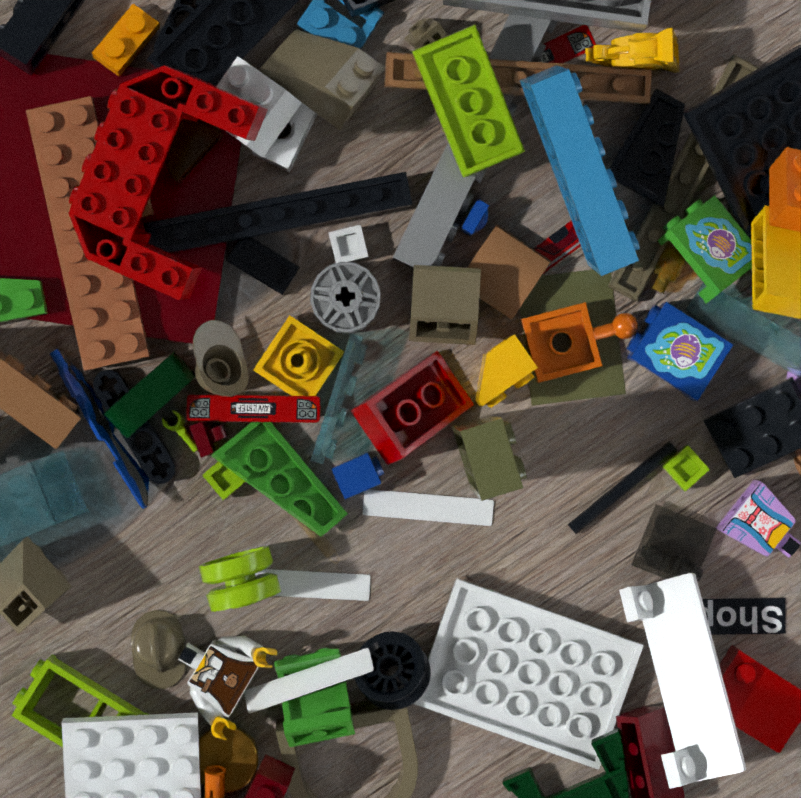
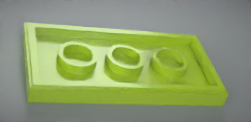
(468, 101)

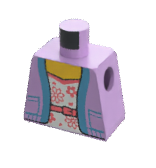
(760, 522)

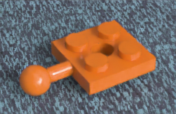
(583, 350)

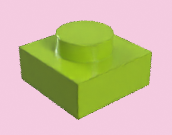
(685, 468)
(222, 480)

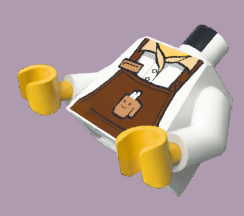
(223, 676)

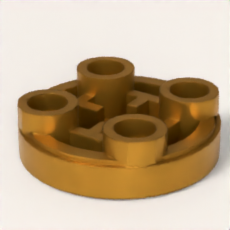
(235, 754)

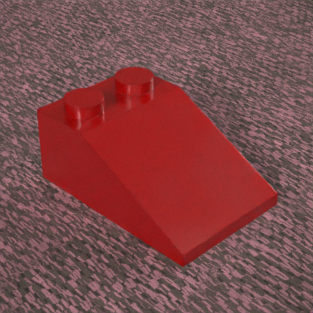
(412, 408)
(760, 699)

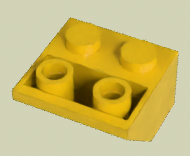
(501, 368)

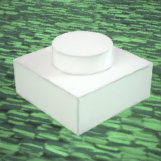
(348, 244)

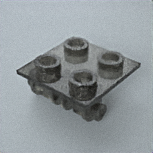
(673, 544)

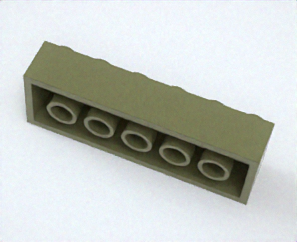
(489, 457)

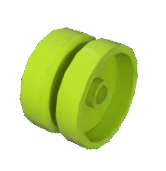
(241, 583)

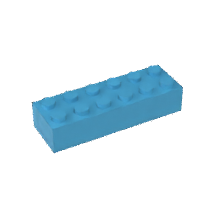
(580, 169)

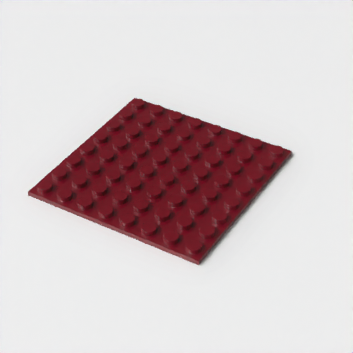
(25, 224)

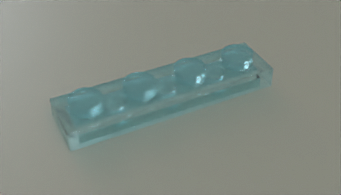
(750, 329)
(335, 413)

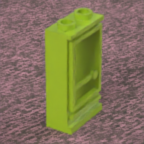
(43, 675)

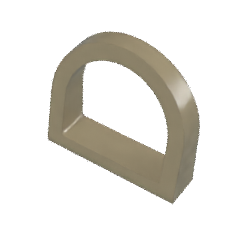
(363, 715)

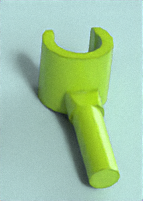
(181, 430)

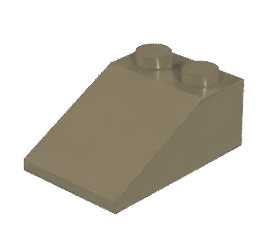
(324, 74)

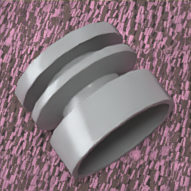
(358, 282)

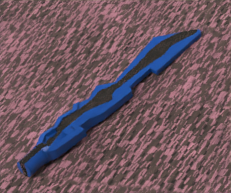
(103, 429)

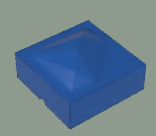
(476, 219)

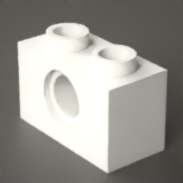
(285, 151)

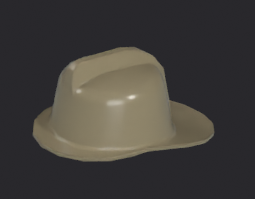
(219, 359)
(156, 647)

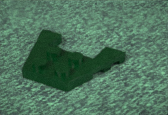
(608, 784)

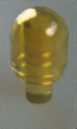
(668, 268)

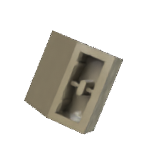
(444, 304)
(28, 585)

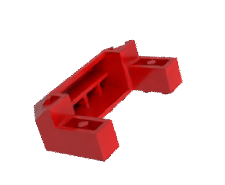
(127, 165)

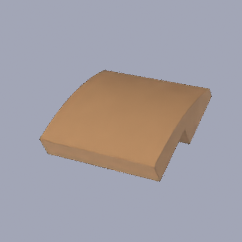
(507, 270)

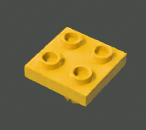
(298, 359)

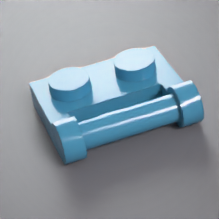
(328, 23)

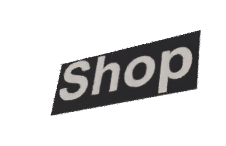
(745, 615)

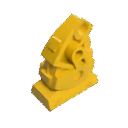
(639, 52)

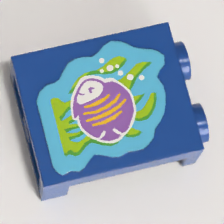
(678, 350)

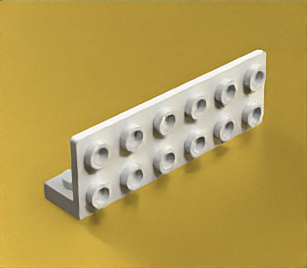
(687, 679)

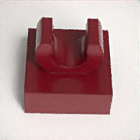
(204, 438)

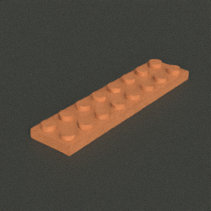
(99, 299)

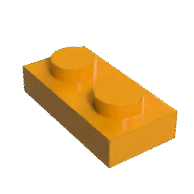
(126, 40)

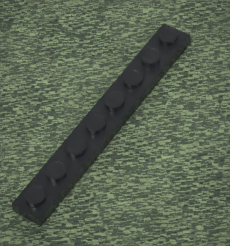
(280, 213)

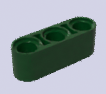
(150, 395)

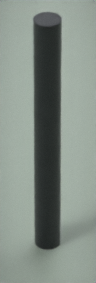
(622, 487)

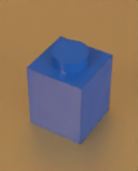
(358, 474)

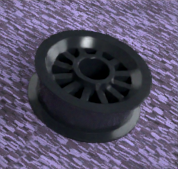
(412, 689)

